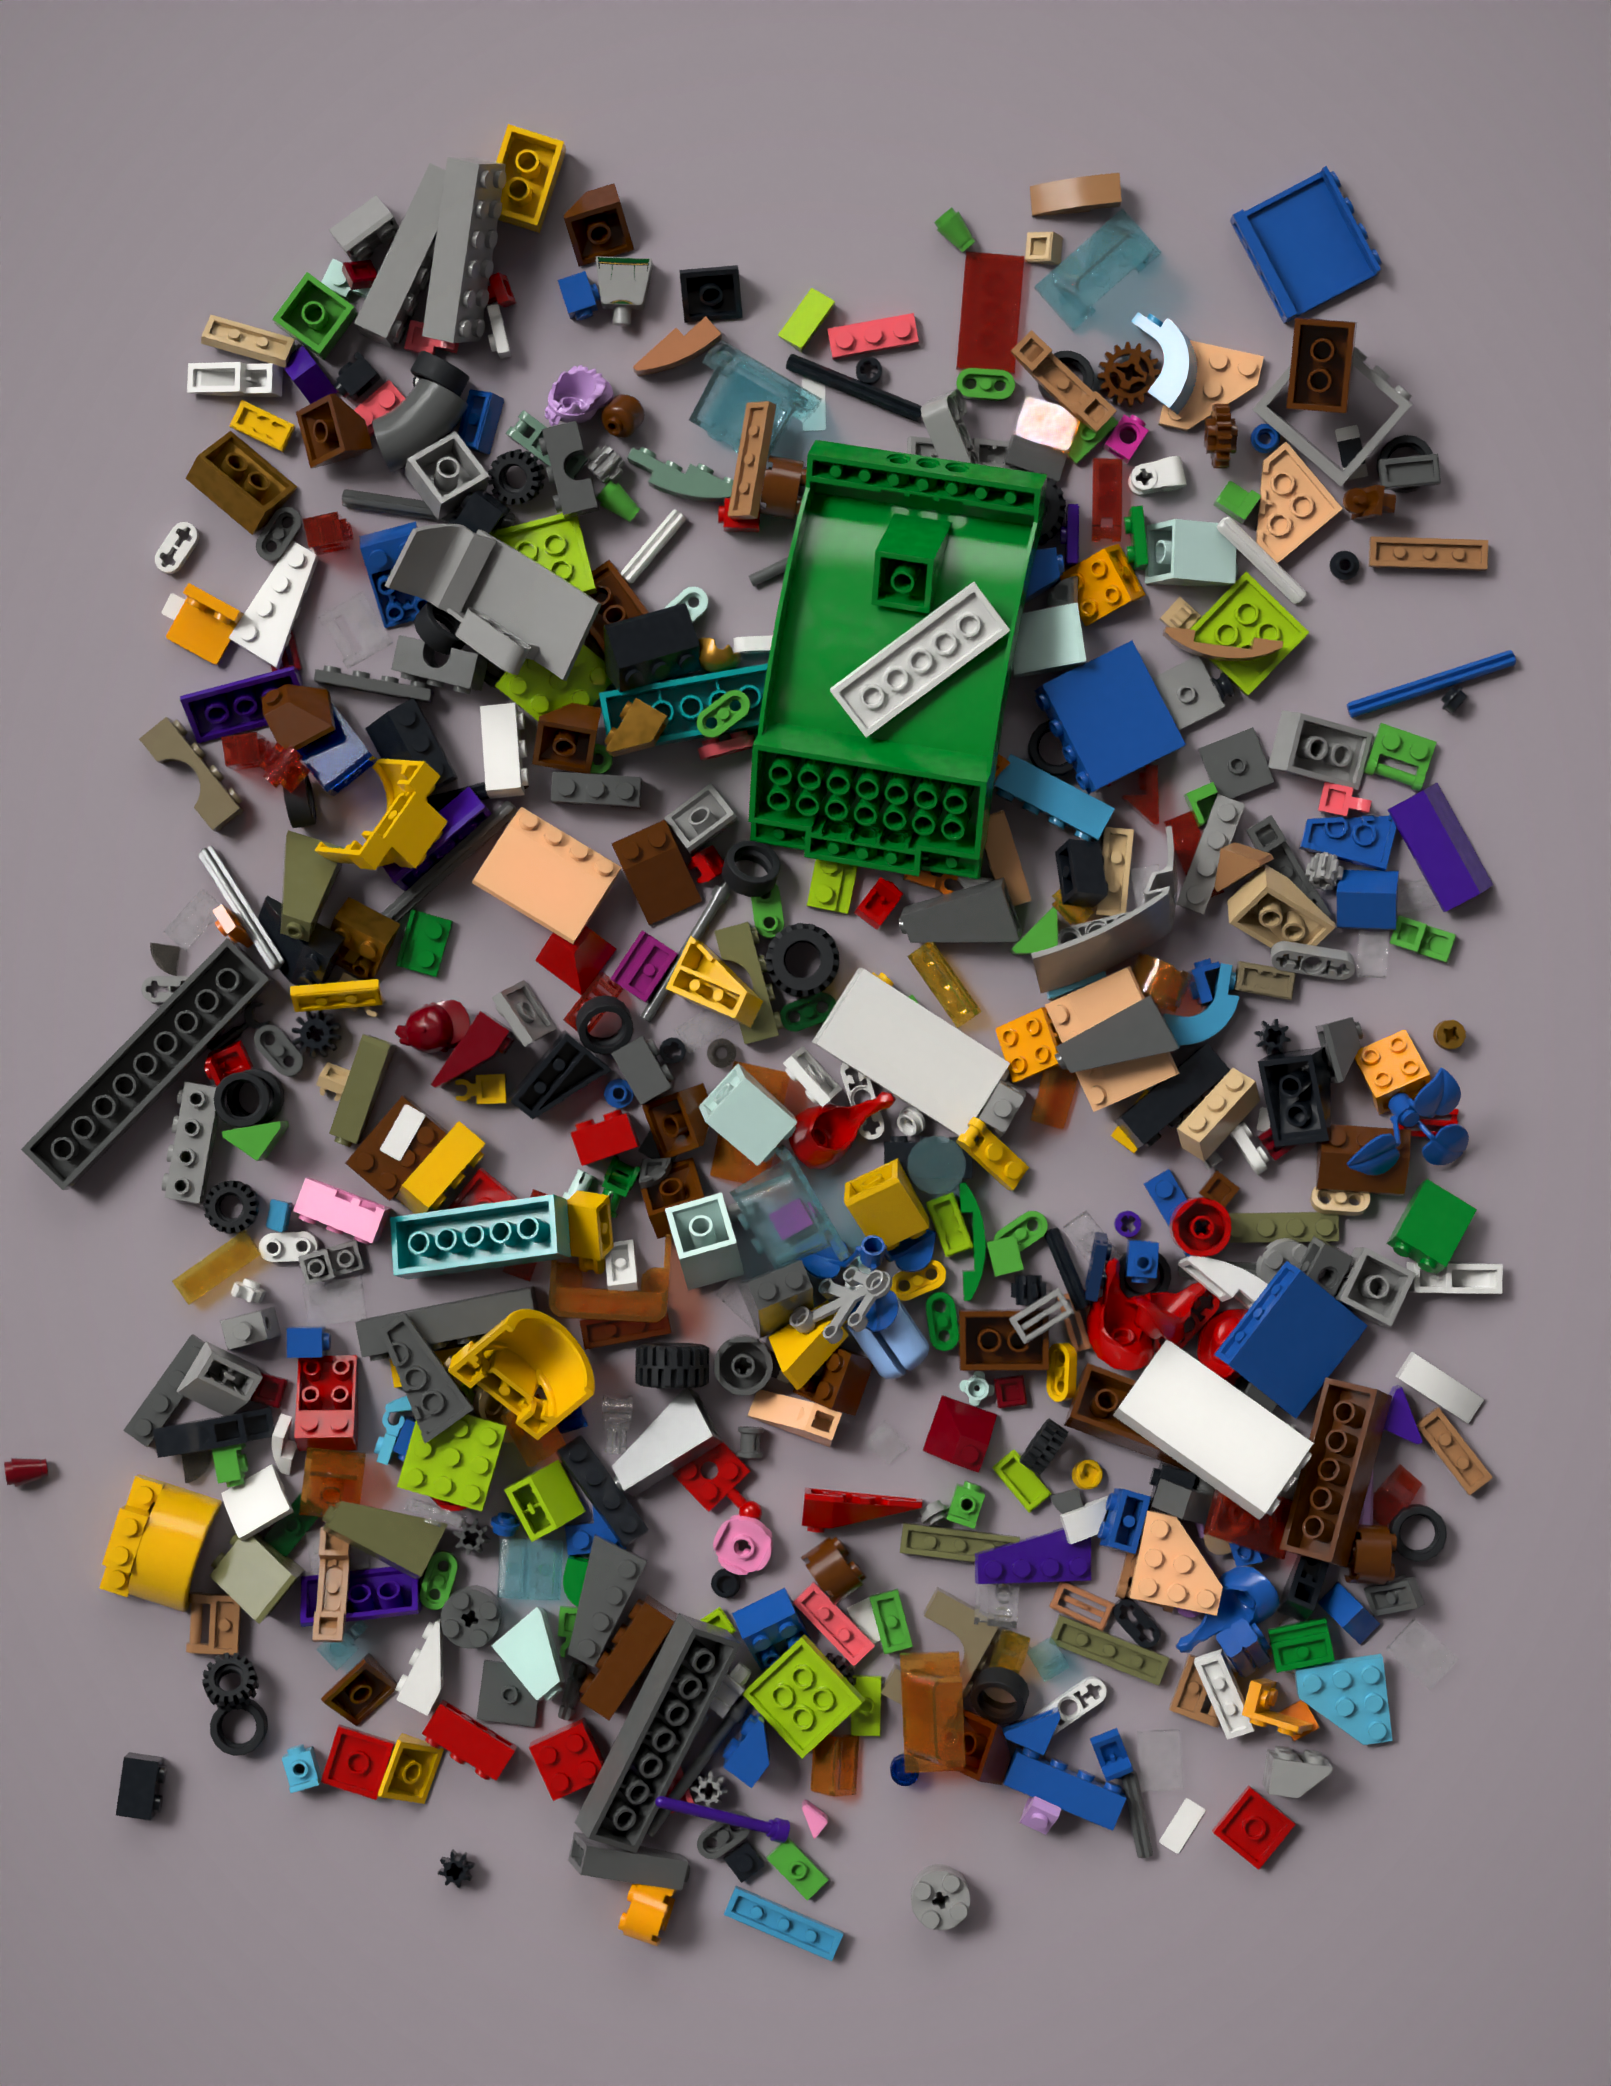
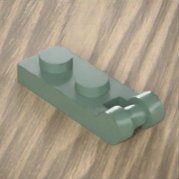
(532, 444)

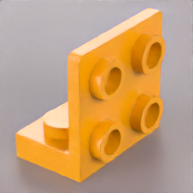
(1104, 583)
(204, 624)
(1029, 1044)
(1392, 1068)
(1257, 1705)

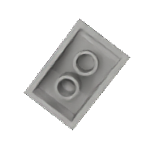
(1320, 749)

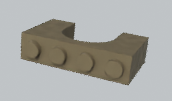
(958, 1618)

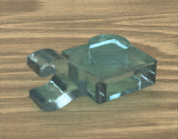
(339, 1652)

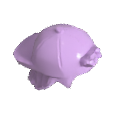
(577, 396)

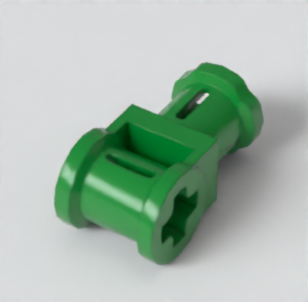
(619, 1183)

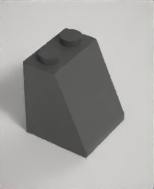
(776, 1295)

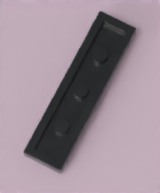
(602, 1491)

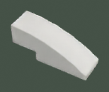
(235, 379)
(1458, 1278)
(1224, 1279)
(1439, 1387)

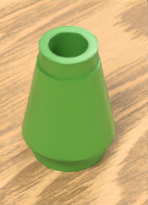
(954, 229)
(616, 500)

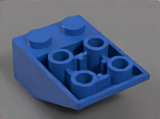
(380, 554)

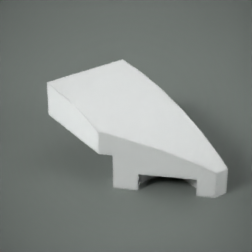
(282, 1447)
(1084, 1521)

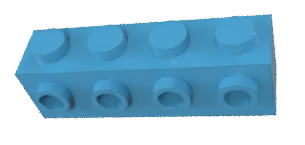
(1053, 798)

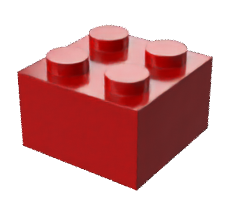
(604, 1138)
(567, 1758)

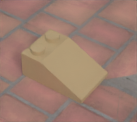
(1277, 911)

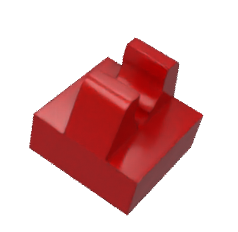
(500, 290)
(708, 862)

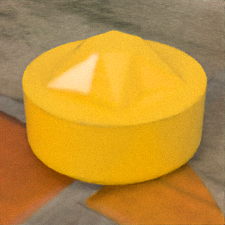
(1087, 1474)

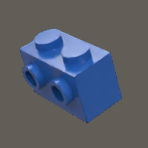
(1124, 1520)

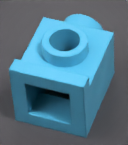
(306, 1757)

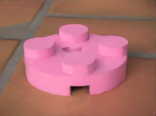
(741, 1529)

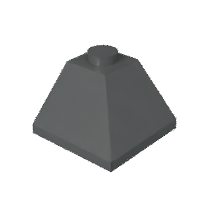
(1340, 1044)

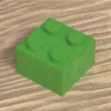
(315, 316)

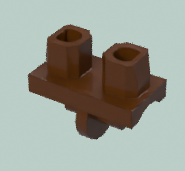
(1368, 502)

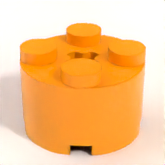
(647, 1913)

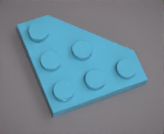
(1349, 1695)

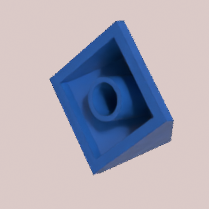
(1367, 899)

